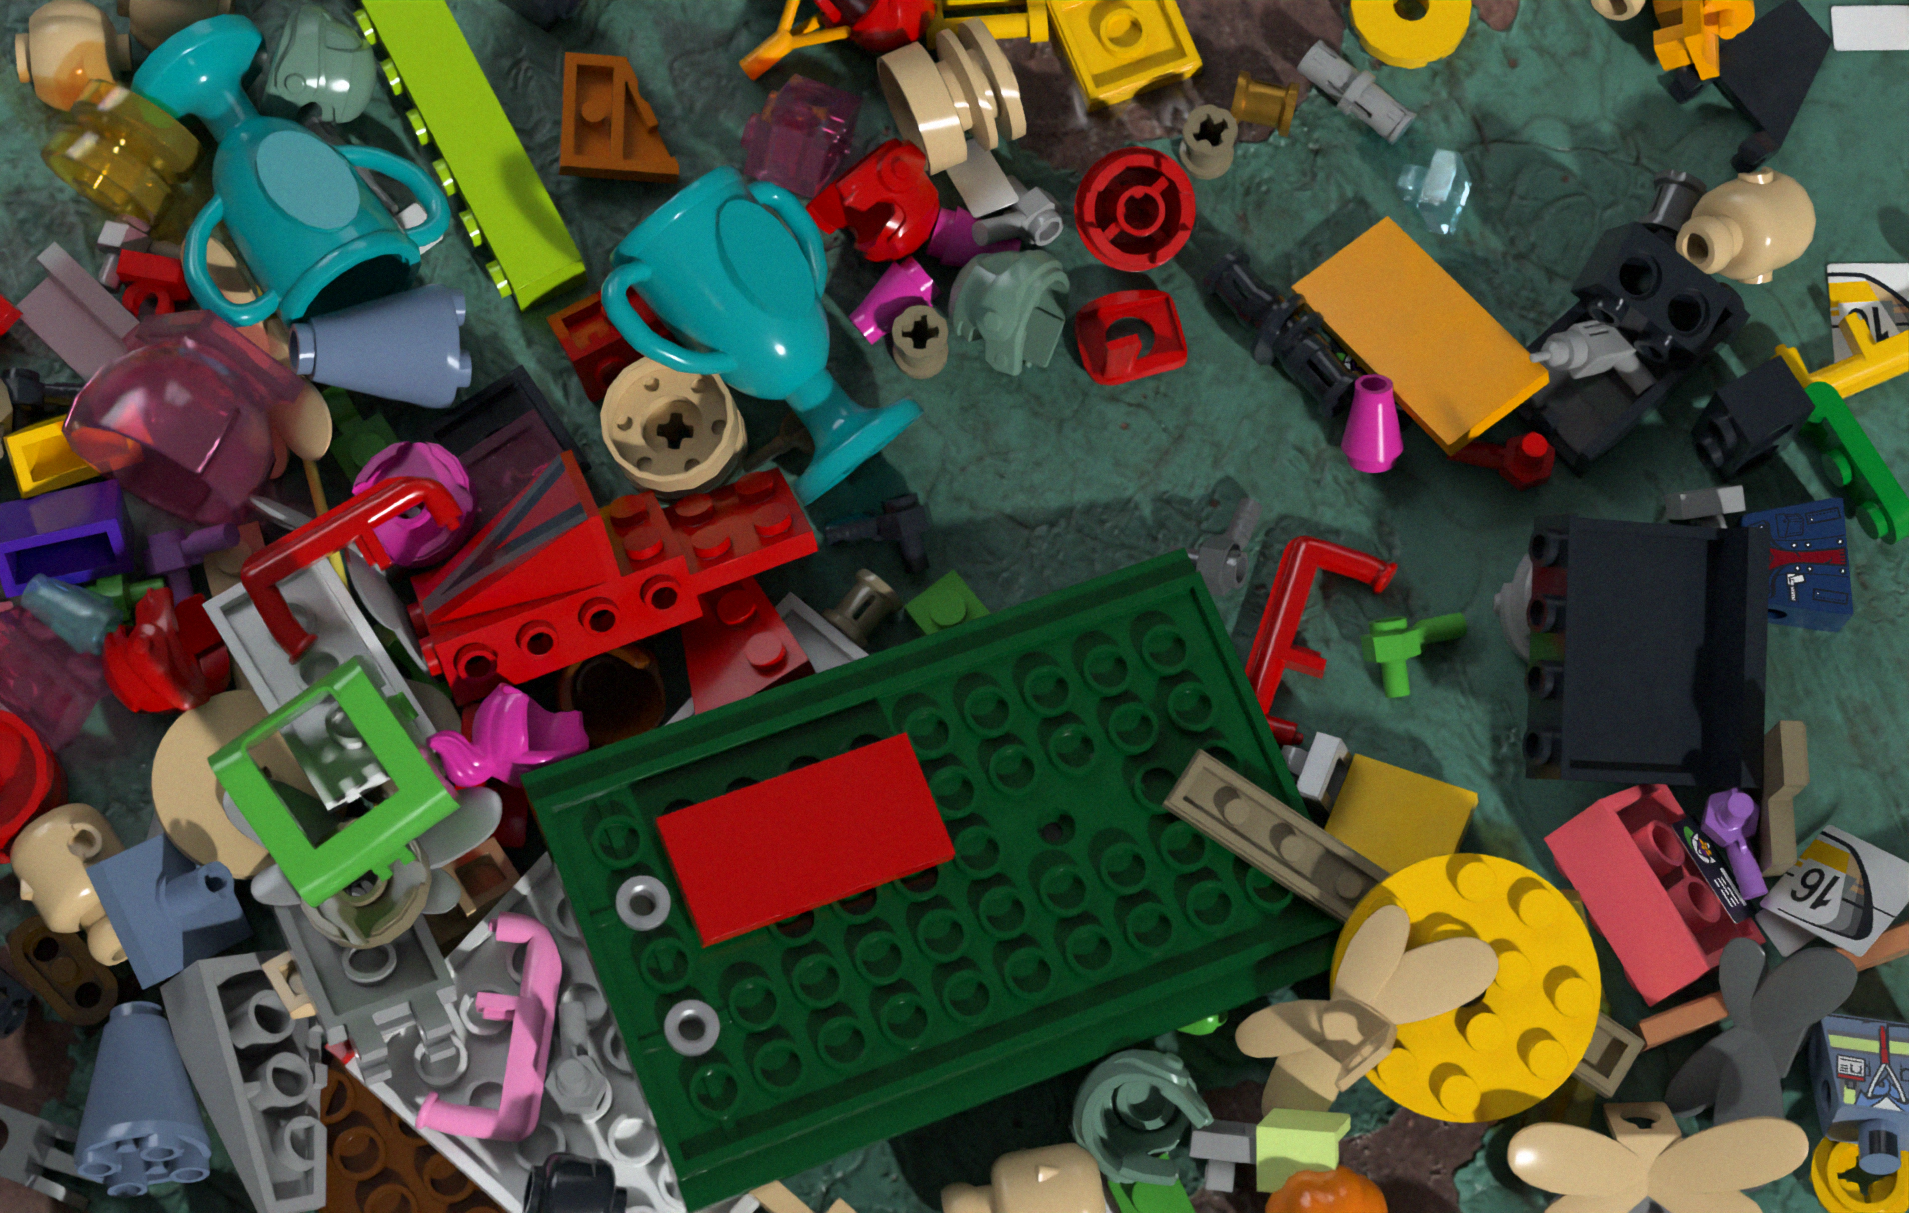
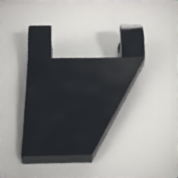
(1766, 76)

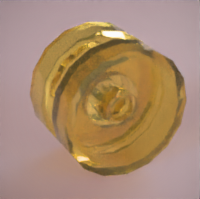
(123, 152)

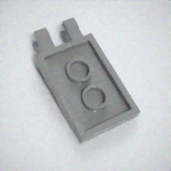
(373, 989)

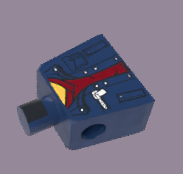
(1807, 564)

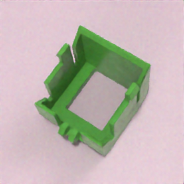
(378, 835)

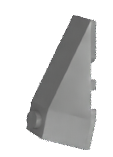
(254, 1076)

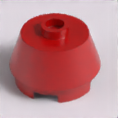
(1135, 208)

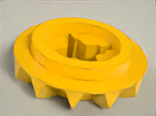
(1839, 1196)

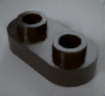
(66, 975)

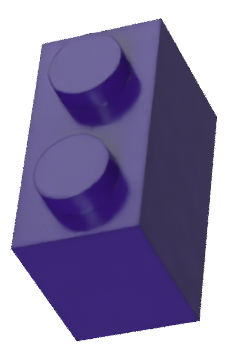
(66, 536)

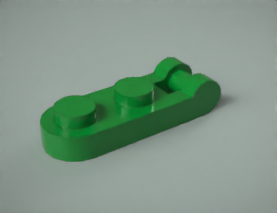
(1856, 465)

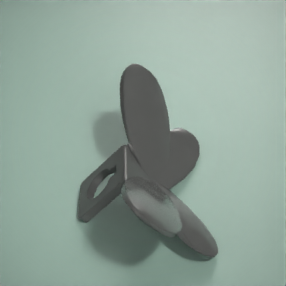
(1771, 1027)

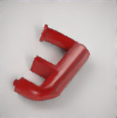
(328, 534)
(1283, 613)

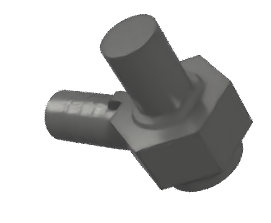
(1221, 557)

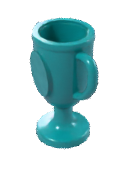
(285, 194)
(748, 310)

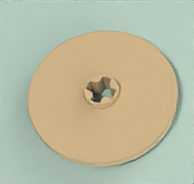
(190, 795)

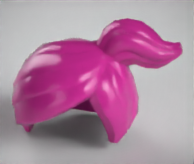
(509, 740)

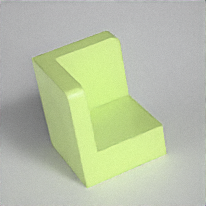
(1297, 1142)

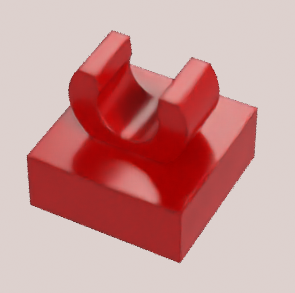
(151, 277)

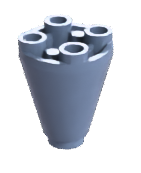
(389, 347)
(140, 1108)

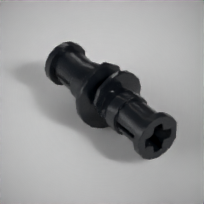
(1281, 333)

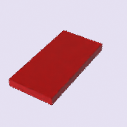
(804, 839)

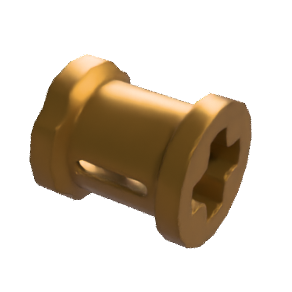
(1264, 103)

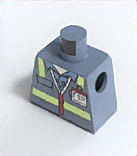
(1862, 1086)

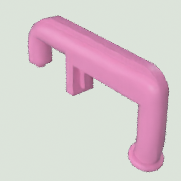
(529, 1046)

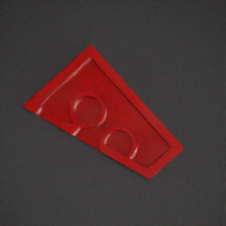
(739, 646)

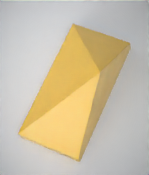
(44, 458)

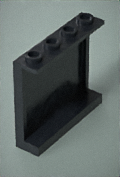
(1646, 652)

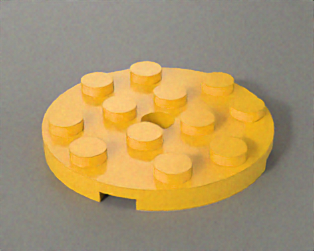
(1531, 1018)

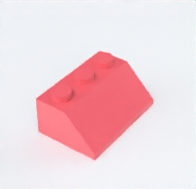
(1646, 890)

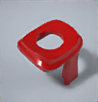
(1117, 360)

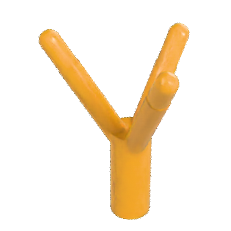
(787, 39)

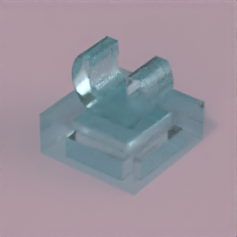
(1437, 190)

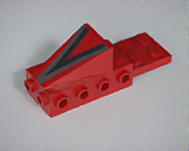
(561, 559)

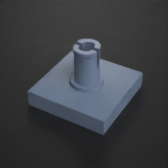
(167, 908)

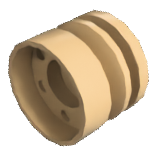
(962, 92)
(650, 407)

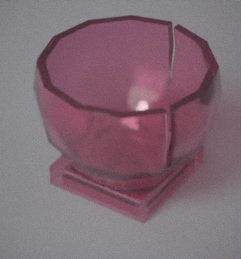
(185, 418)

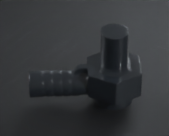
(33, 398)
(901, 520)

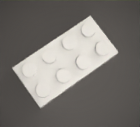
(324, 737)

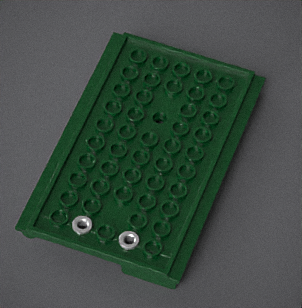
(971, 969)

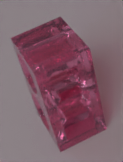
(800, 135)

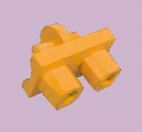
(1693, 28)

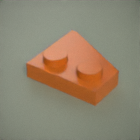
(608, 124)

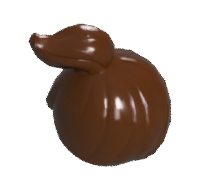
(615, 691)

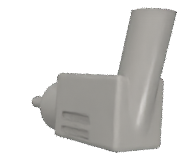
(1594, 349)

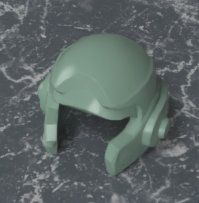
(322, 64)
(1013, 304)
(1137, 1108)

